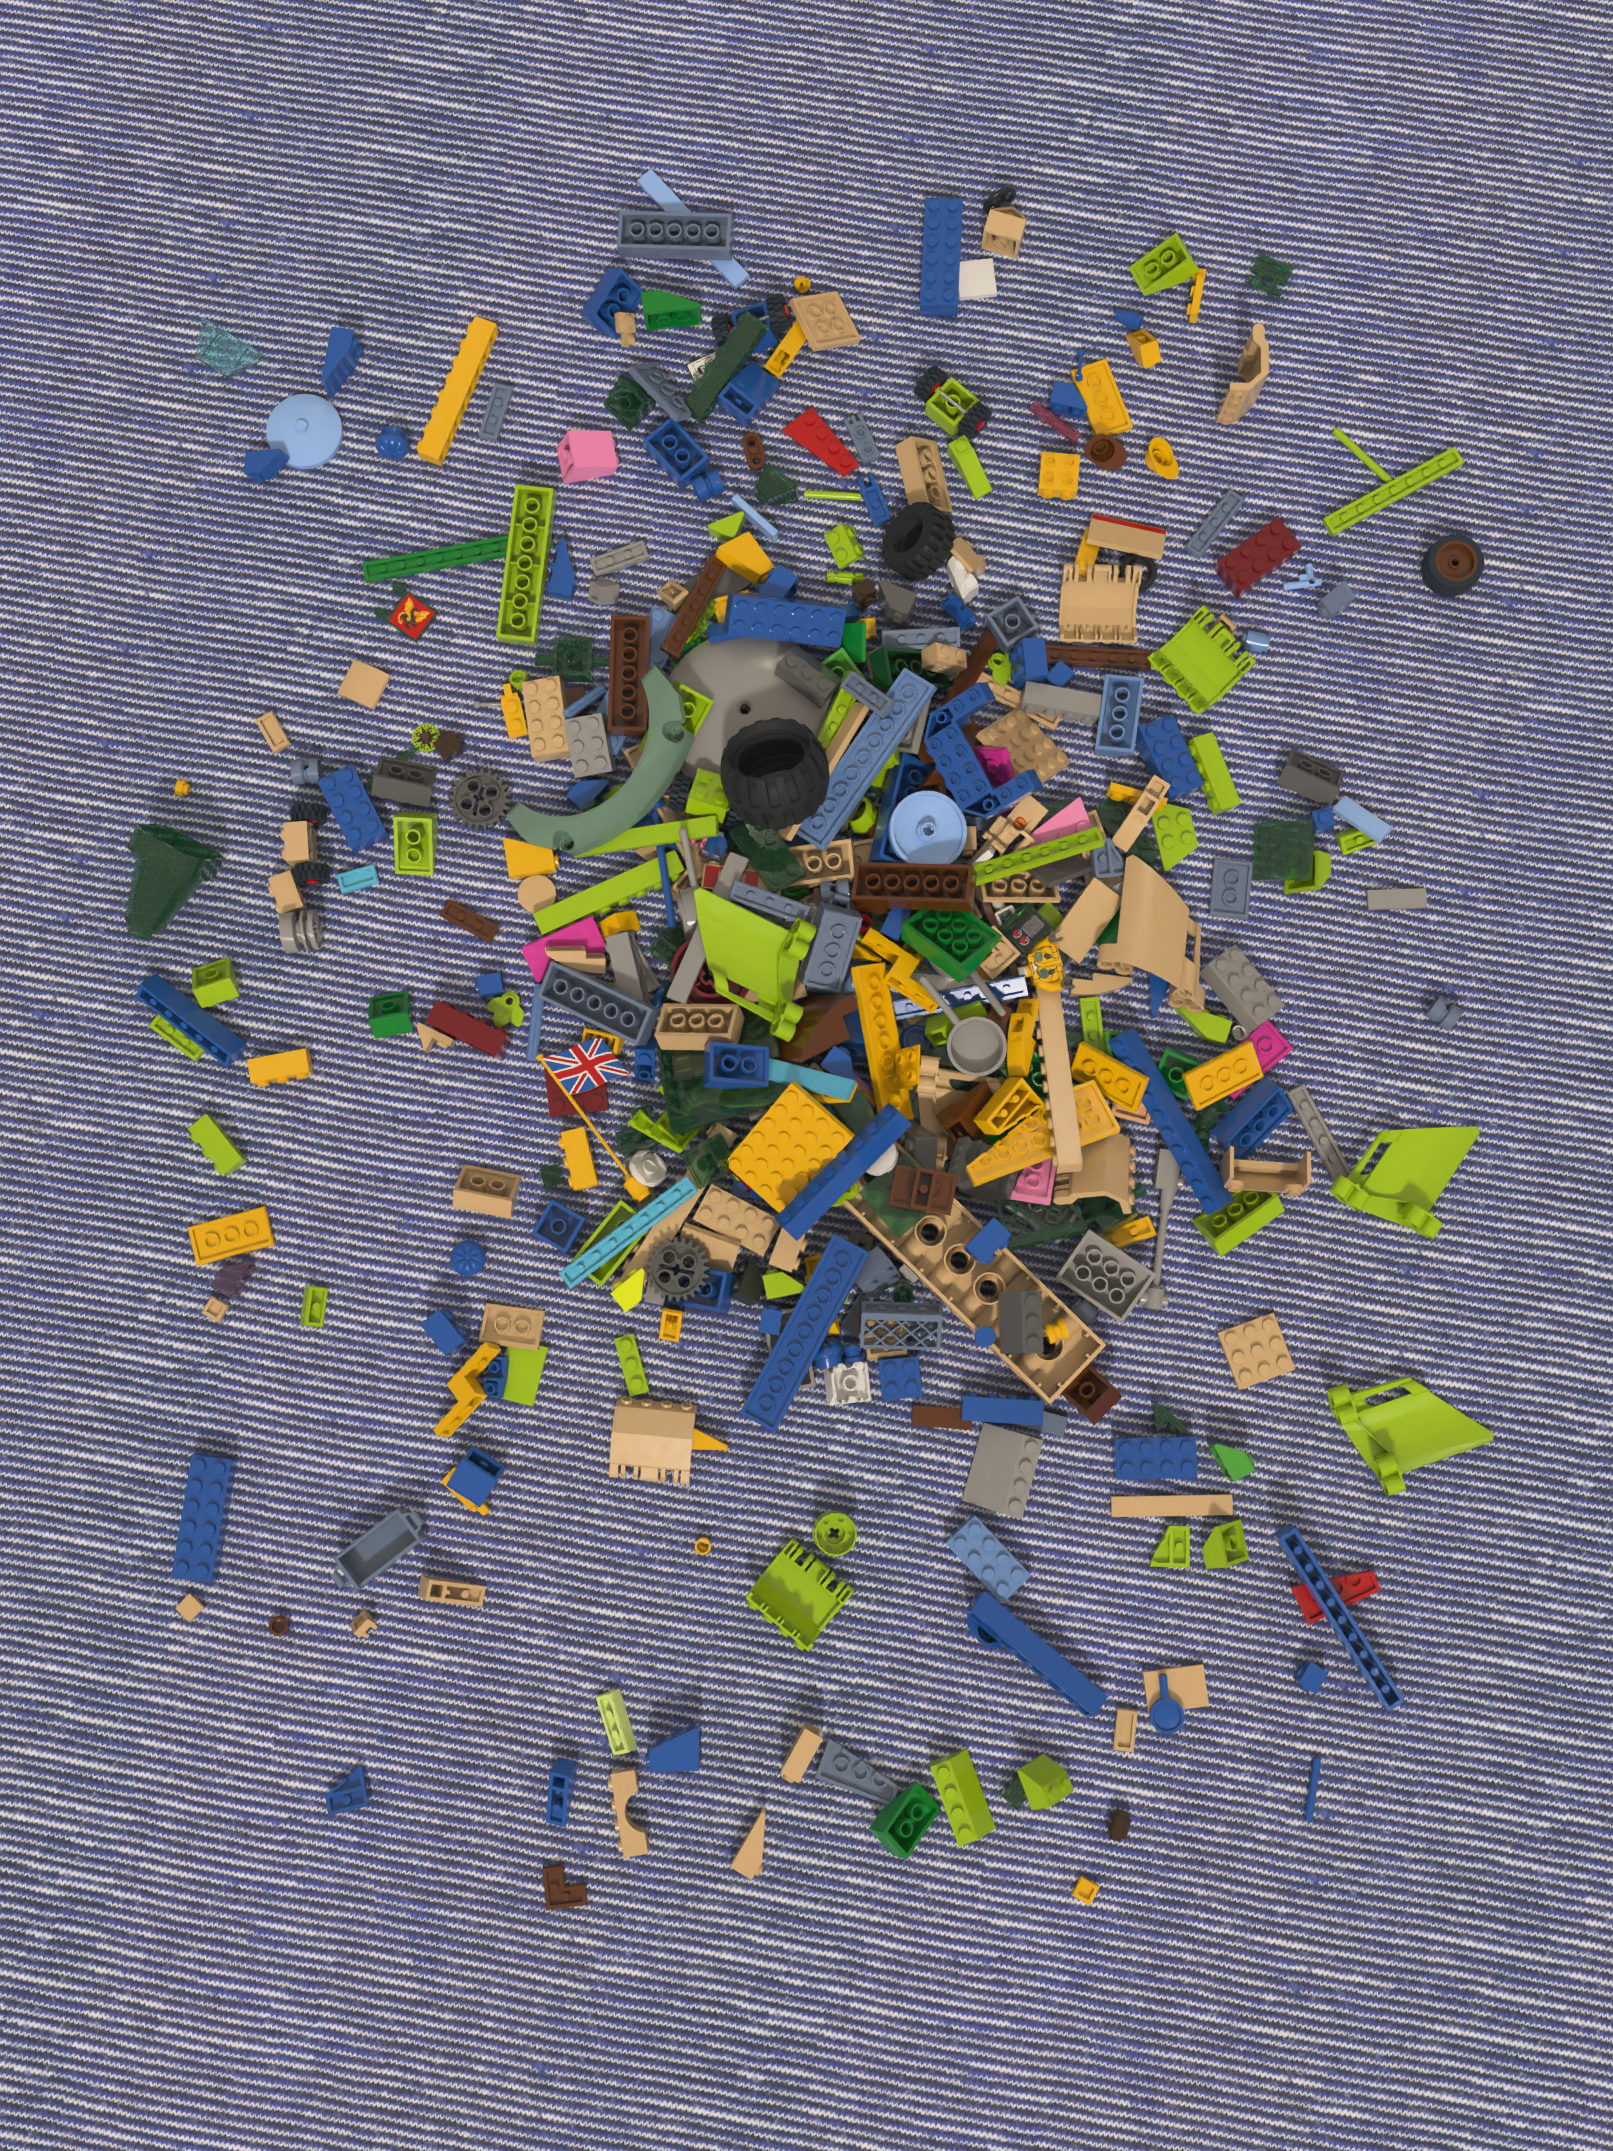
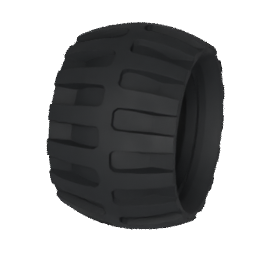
(770, 748)

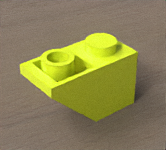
(631, 1291)

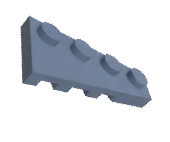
(657, 386)
(851, 1773)

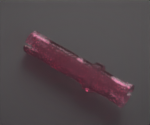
(1052, 420)

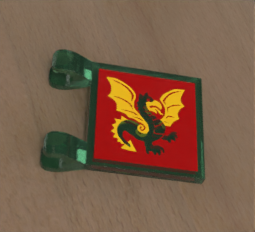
(410, 614)

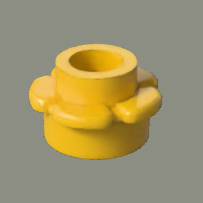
(182, 788)

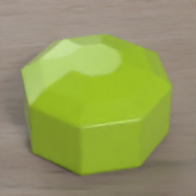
(517, 678)

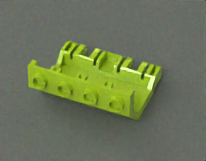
(1200, 663)
(796, 1596)

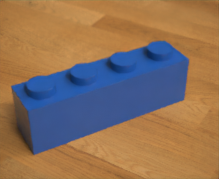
(1001, 1409)

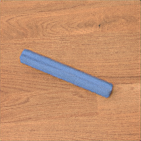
(535, 1025)

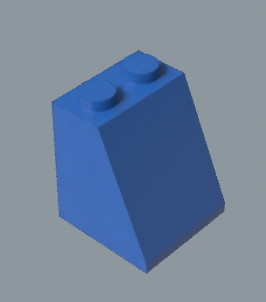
(856, 1043)
(676, 1751)

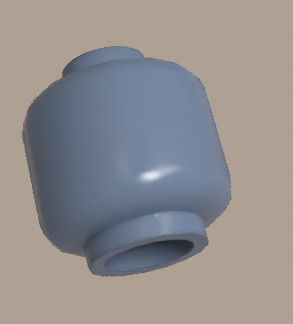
(1083, 1309)

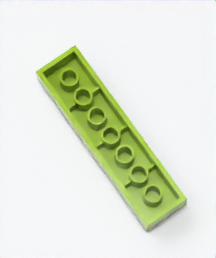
(526, 565)

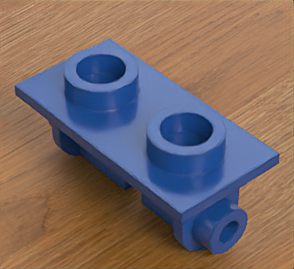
(964, 618)

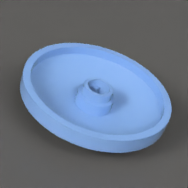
(305, 430)
(927, 829)

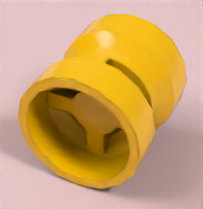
(1056, 1331)

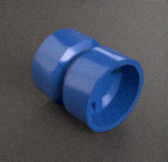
(707, 485)

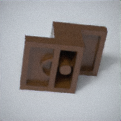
(923, 1190)

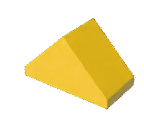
(619, 923)
(671, 1324)

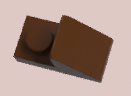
(932, 782)

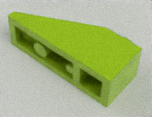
(969, 467)

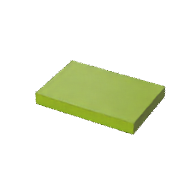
(524, 1374)

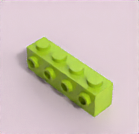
(1218, 784)

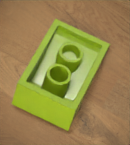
(1164, 266)
(415, 843)

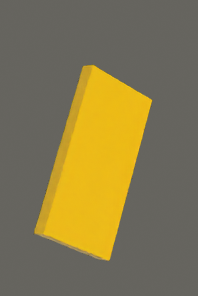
(1105, 405)
(1222, 1075)
(1112, 1077)
(231, 1236)

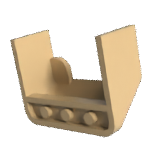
(1265, 1175)

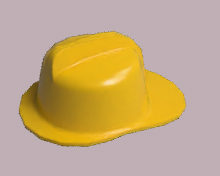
(1161, 458)

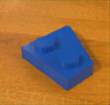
(348, 1794)

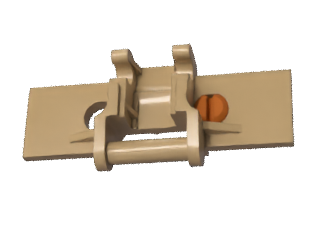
(1019, 821)

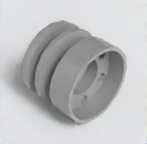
(305, 931)

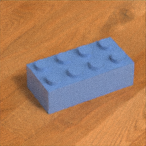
(987, 1558)

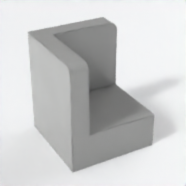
(603, 592)

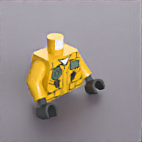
(1045, 966)

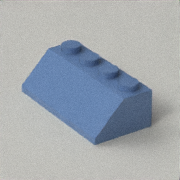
(1119, 715)

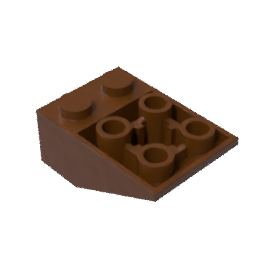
(959, 1116)

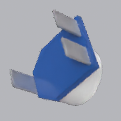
(715, 848)

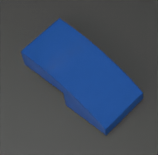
(497, 1377)

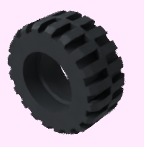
(918, 541)

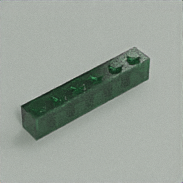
(725, 366)

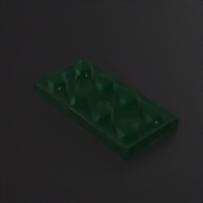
(768, 856)

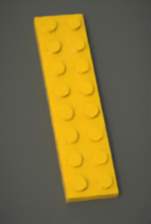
(880, 1035)

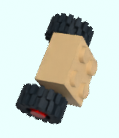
(301, 844)

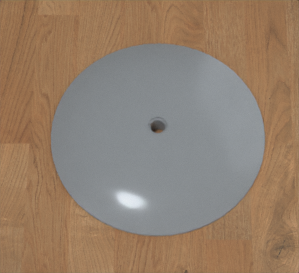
(739, 677)

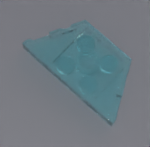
(224, 351)

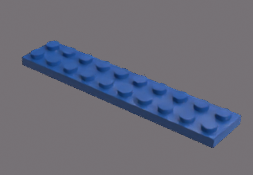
(804, 1333)

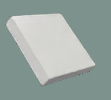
(977, 279)

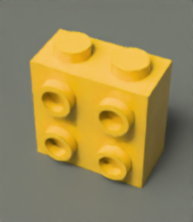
(1058, 475)

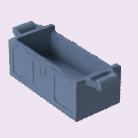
(831, 946)
(379, 1548)

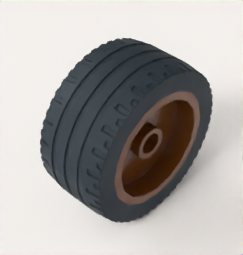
(1452, 565)

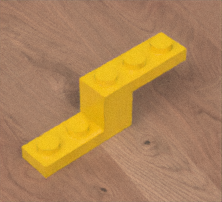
(901, 970)
(467, 1389)

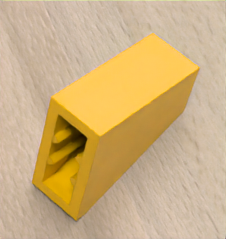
(786, 350)
(745, 558)
(528, 859)

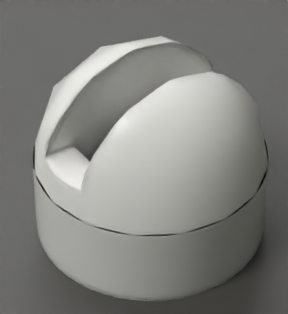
(1239, 1032)

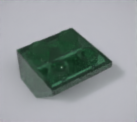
(667, 945)

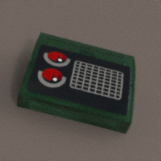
(1026, 928)

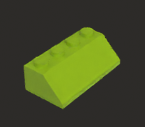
(695, 707)
(616, 1218)
(1238, 1219)
(962, 1797)

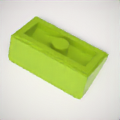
(1352, 840)
(313, 1306)

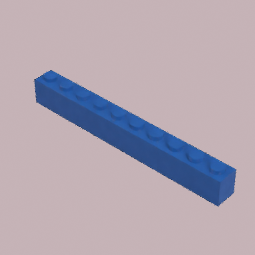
(1173, 1124)
(1338, 1617)

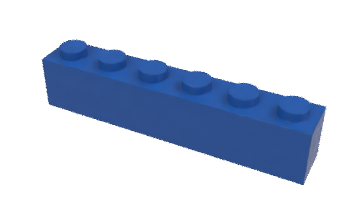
(191, 1020)

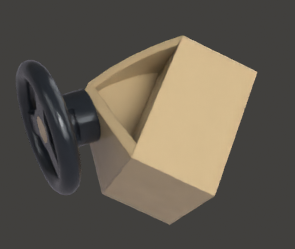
(1004, 224)

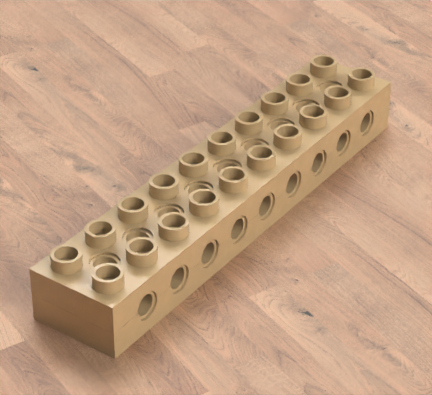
(961, 1294)

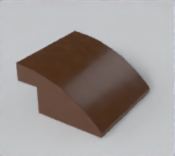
(819, 1026)

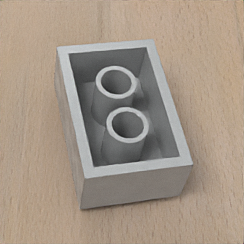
(590, 745)

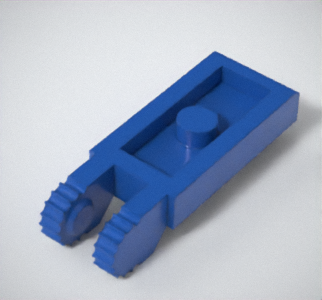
(874, 501)

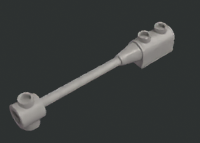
(1167, 1181)

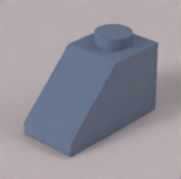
(1335, 601)

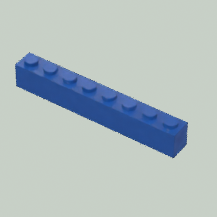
(842, 1171)
(1036, 1654)

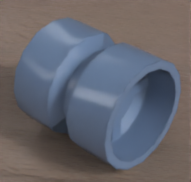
(306, 771)
(828, 889)
(1445, 1014)

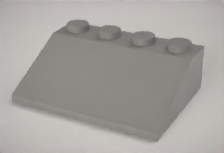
(1105, 1275)
(1002, 1470)

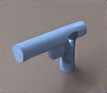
(1303, 580)

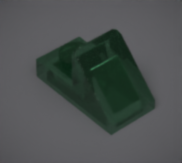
(1161, 1416)

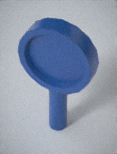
(1166, 1713)

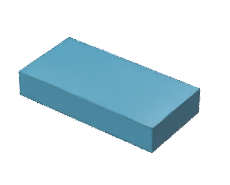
(358, 878)

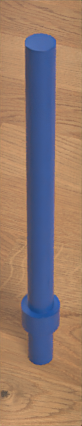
(664, 877)

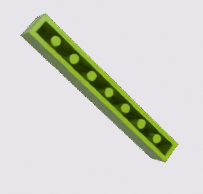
(608, 894)

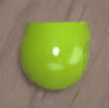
(864, 818)

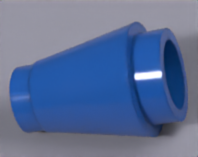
(1130, 319)

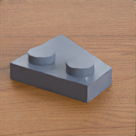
(1107, 861)

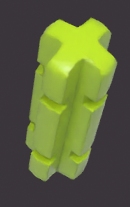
(844, 577)

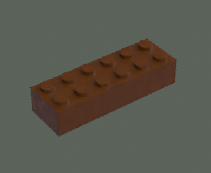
(628, 664)
(914, 886)

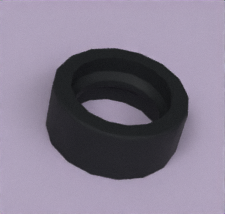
(1146, 561)

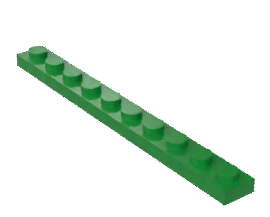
(436, 559)

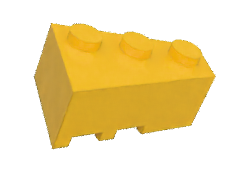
(1008, 1106)

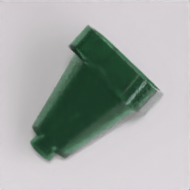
(164, 876)

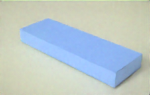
(755, 518)
(1362, 819)

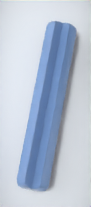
(584, 701)

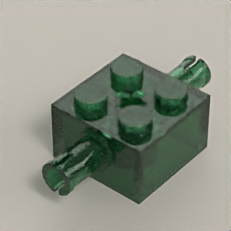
(563, 653)
(1107, 1220)

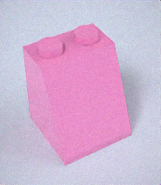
(586, 455)

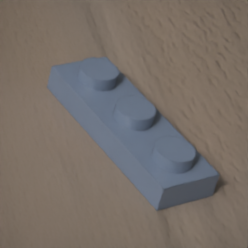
(495, 412)
(867, 694)

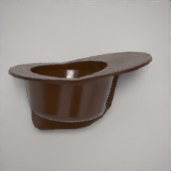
(1105, 452)

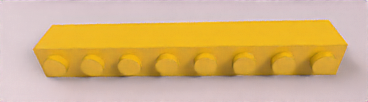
(457, 391)

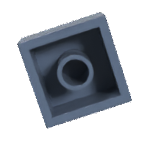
(1011, 624)
(877, 1275)

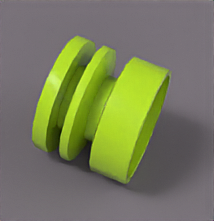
(845, 1536)

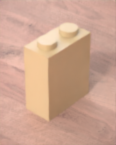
(801, 1752)

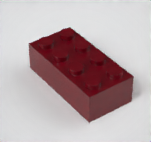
(1257, 557)
(466, 1029)

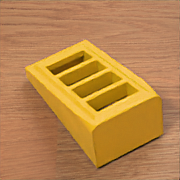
(618, 1045)

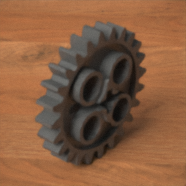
(463, 795)
(673, 1287)

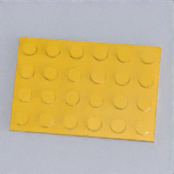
(789, 1147)

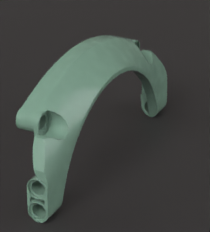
(653, 775)

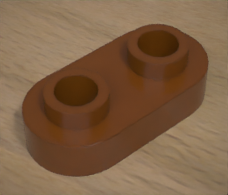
(755, 452)

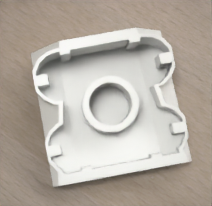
(963, 582)
(847, 1383)

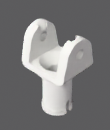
(1002, 910)

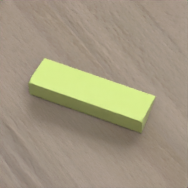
(616, 1722)

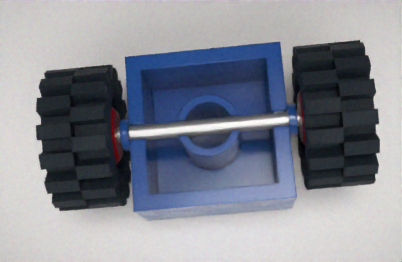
(772, 312)

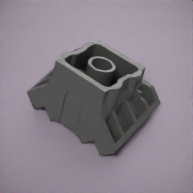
(965, 1153)

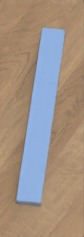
(669, 202)

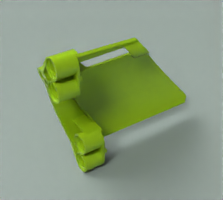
(755, 956)
(1407, 1175)
(1404, 1430)

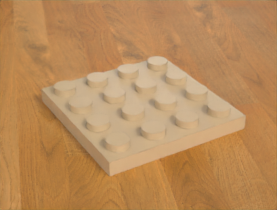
(1026, 745)

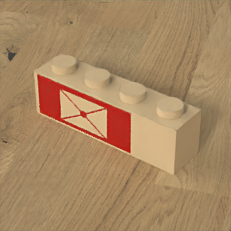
(713, 870)

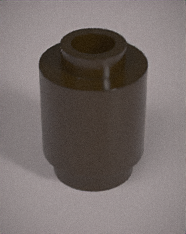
(1119, 1825)

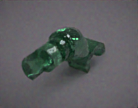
(1206, 1118)

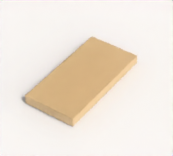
(1087, 919)

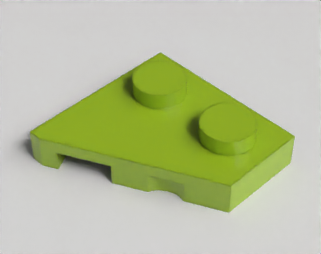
(1173, 1548)

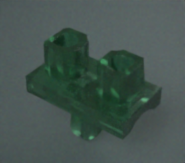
(903, 1293)

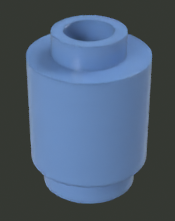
(1255, 641)

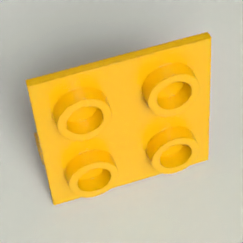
(907, 1067)

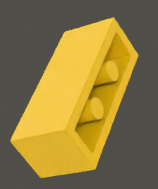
(280, 1067)
(578, 1159)

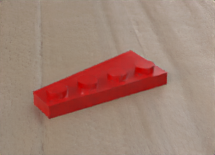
(817, 438)
(1349, 1588)

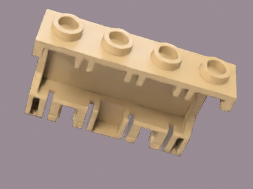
(1254, 369)
(1099, 605)
(1104, 1172)
(652, 1438)

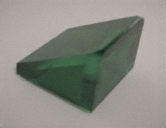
(551, 1176)

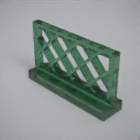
(1041, 1236)

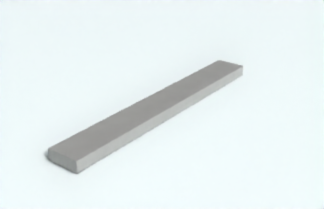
(695, 956)

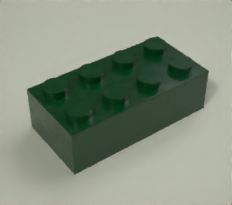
(890, 661)

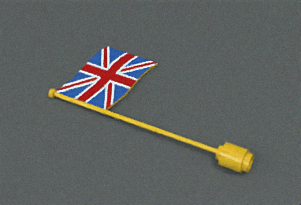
(583, 1070)

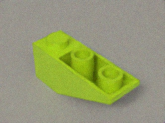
(939, 1026)
(1207, 1026)

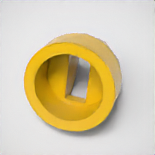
(806, 284)
(701, 1548)

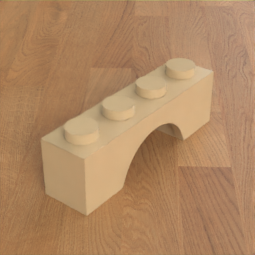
(633, 1837)

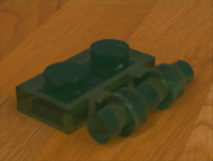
(1272, 270)

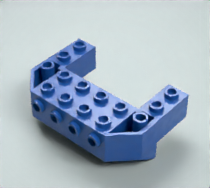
(959, 763)

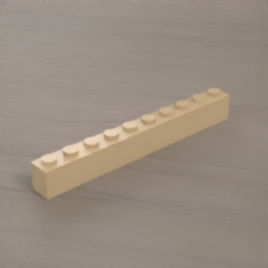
(1057, 1082)
(671, 1223)

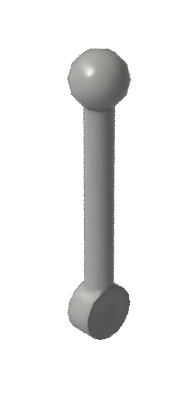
(477, 704)

